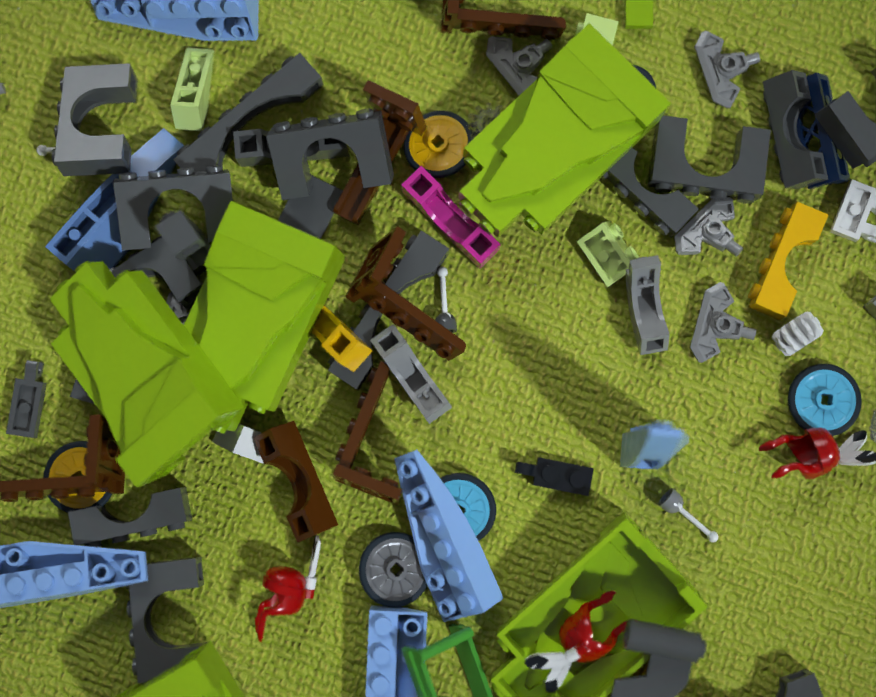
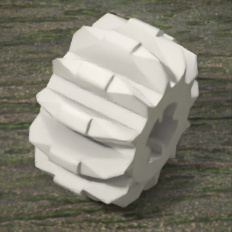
(797, 333)

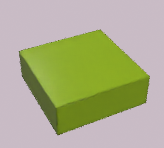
(638, 14)

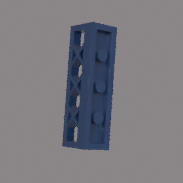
(834, 161)

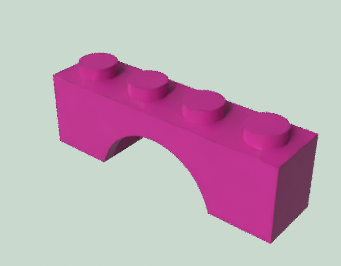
(449, 218)

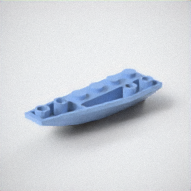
(188, 18)
(651, 445)
(445, 543)
(55, 571)
(387, 633)

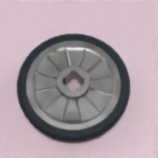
(375, 570)

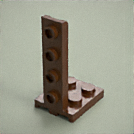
(499, 22)
(399, 118)
(401, 312)
(101, 471)
(361, 478)

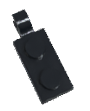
(558, 475)

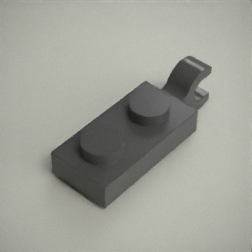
(27, 402)

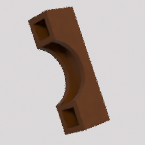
(286, 450)

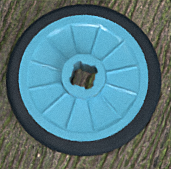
(842, 393)
(475, 498)

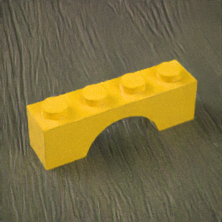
(774, 292)
(340, 340)

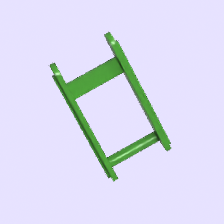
(460, 637)

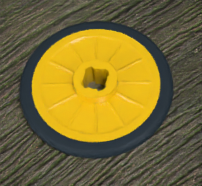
(448, 157)
(69, 462)

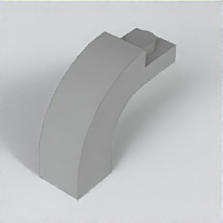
(645, 305)
(411, 373)

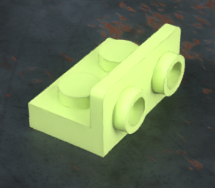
(608, 252)

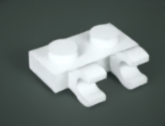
(854, 211)

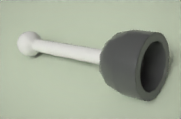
(445, 318)

